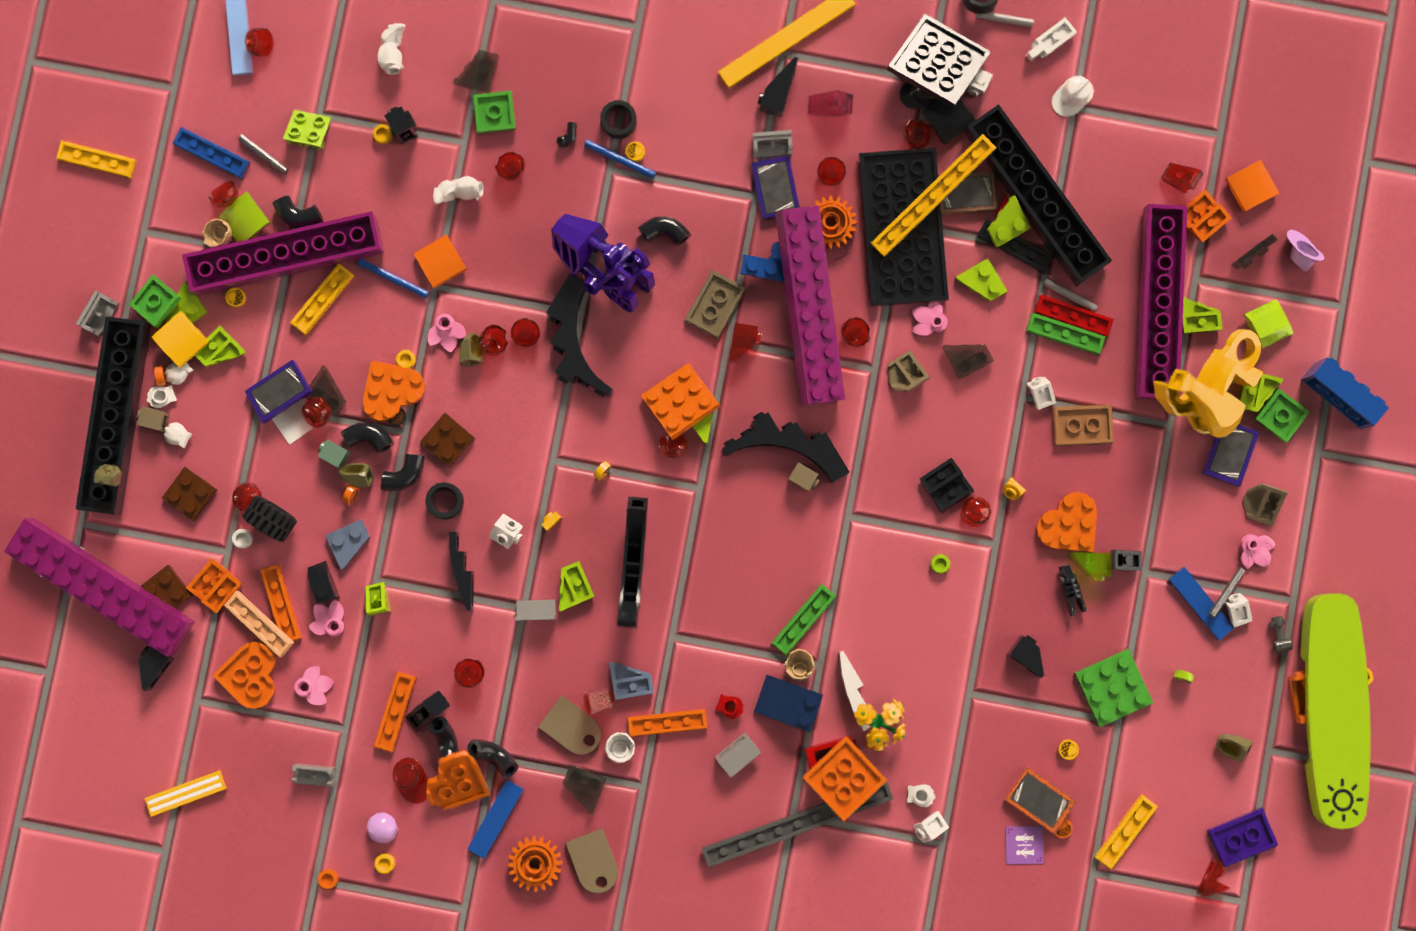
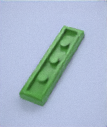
(1065, 334)
(803, 619)

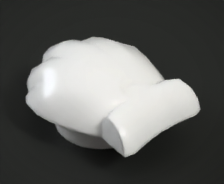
(176, 374)
(161, 396)
(176, 434)
(921, 795)

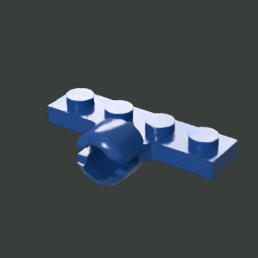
(764, 268)

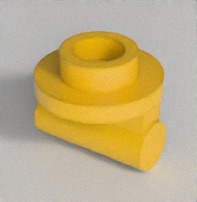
(1013, 490)

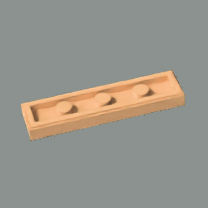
(259, 624)

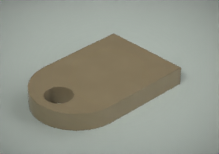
(570, 725)
(593, 859)

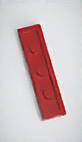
(1073, 315)

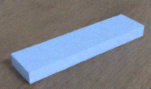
(237, 28)

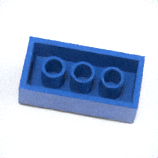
(1345, 393)

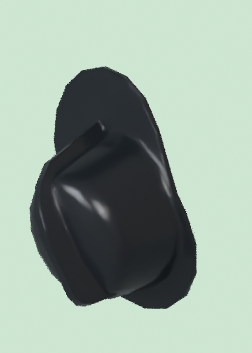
(914, 97)

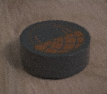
(399, 419)

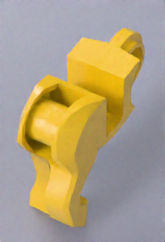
(1206, 399)

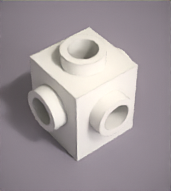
(506, 531)

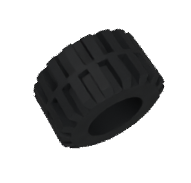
(269, 518)

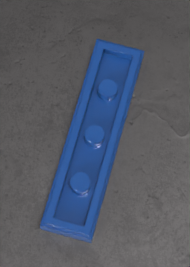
(211, 153)
(1200, 603)
(495, 818)

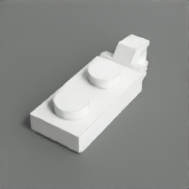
(1051, 39)

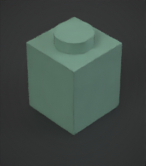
(333, 453)

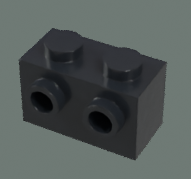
(401, 124)

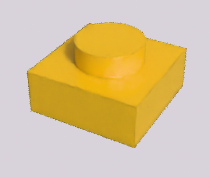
(550, 520)

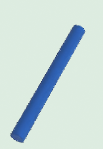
(620, 159)
(393, 278)

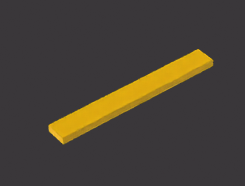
(783, 40)
(933, 195)

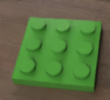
(1113, 687)

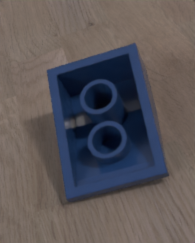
(788, 703)

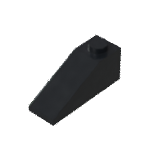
(776, 93)

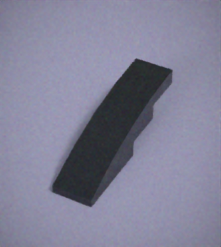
(463, 578)

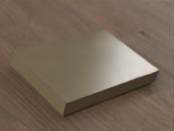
(715, 304)

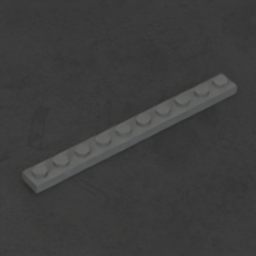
(783, 829)

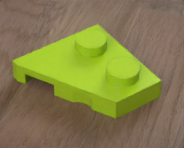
(1009, 223)
(983, 280)
(189, 305)
(1200, 318)
(219, 349)
(1255, 397)
(574, 586)

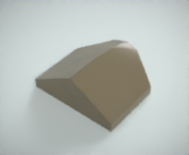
(906, 373)
(1264, 503)

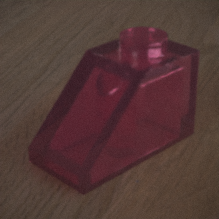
(831, 103)

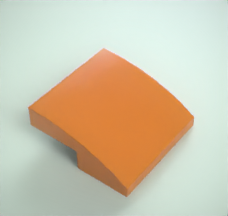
(1252, 186)
(1205, 216)
(440, 261)
(213, 585)

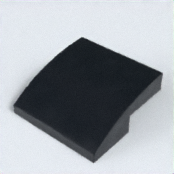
(946, 120)
(946, 485)

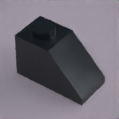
(322, 583)
(1028, 655)
(152, 666)
(427, 710)

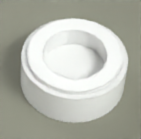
(242, 538)

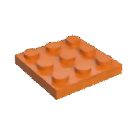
(680, 401)
(844, 778)

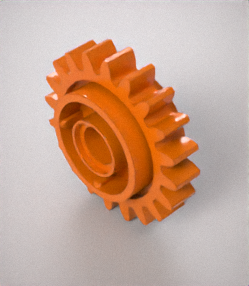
(842, 217)
(523, 868)

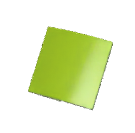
(244, 218)

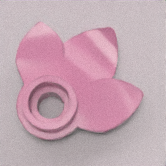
(926, 319)
(446, 335)
(1259, 552)
(325, 617)
(317, 686)

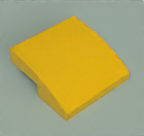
(180, 339)

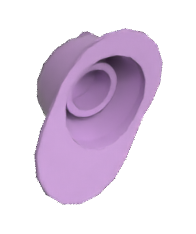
(1303, 251)

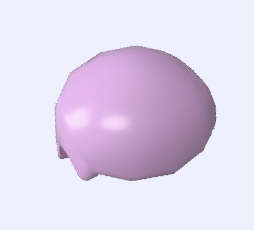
(382, 828)

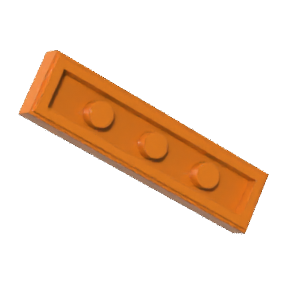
(280, 601)
(395, 711)
(667, 722)

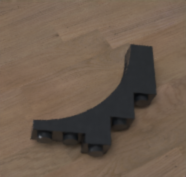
(573, 365)
(766, 433)
(633, 562)

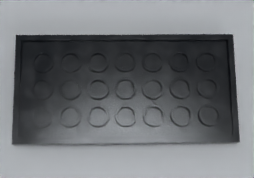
(917, 265)

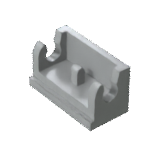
(772, 144)
(95, 312)
(737, 754)
(314, 775)

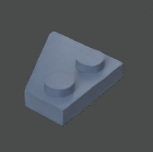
(348, 541)
(630, 681)

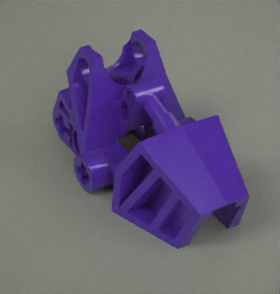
(576, 240)

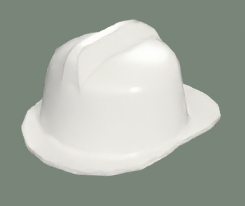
(1072, 96)

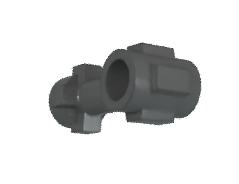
(1281, 645)

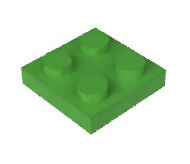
(494, 112)
(155, 301)
(1282, 415)

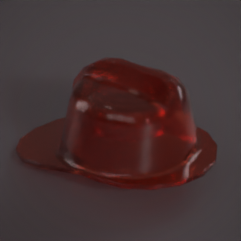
(411, 780)

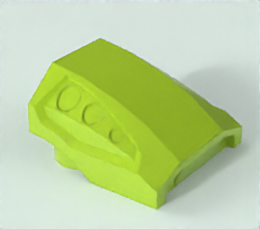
(1269, 323)

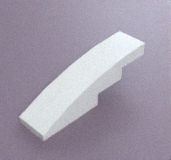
(851, 684)

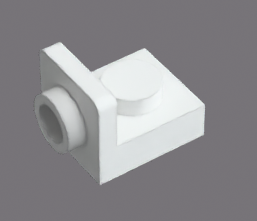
(979, 83)
(1042, 392)
(1238, 609)
(930, 827)

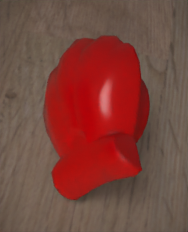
(730, 706)

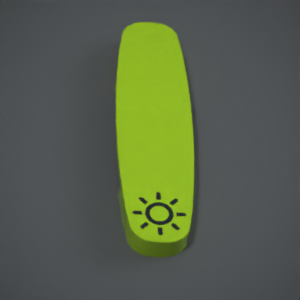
(1336, 710)

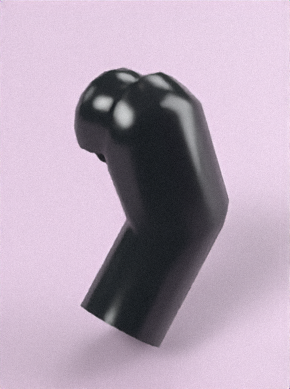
(570, 137)

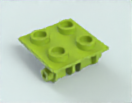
(307, 129)

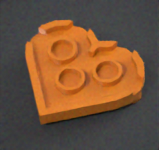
(390, 389)
(1070, 525)
(248, 675)
(457, 782)

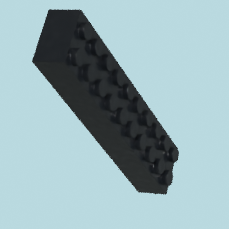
(1039, 197)
(113, 412)

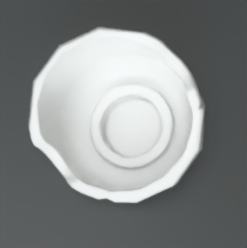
(620, 747)

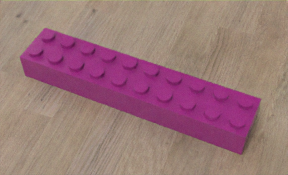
(283, 253)
(1160, 296)
(810, 305)
(99, 586)

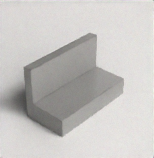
(535, 610)

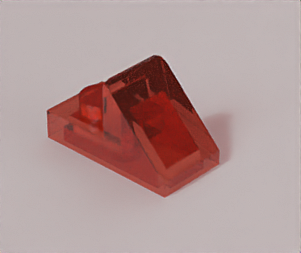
(1182, 177)
(1209, 883)

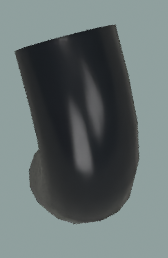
(296, 217)
(664, 226)
(368, 432)
(406, 476)
(444, 736)
(493, 754)

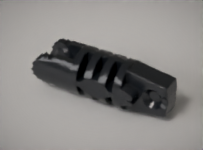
(1071, 589)

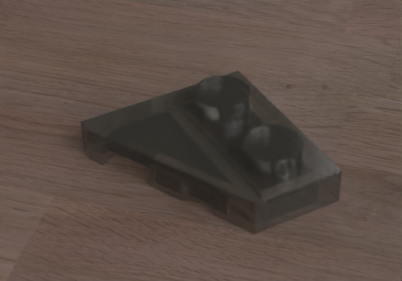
(479, 72)
(1260, 249)
(967, 358)
(327, 389)
(584, 786)

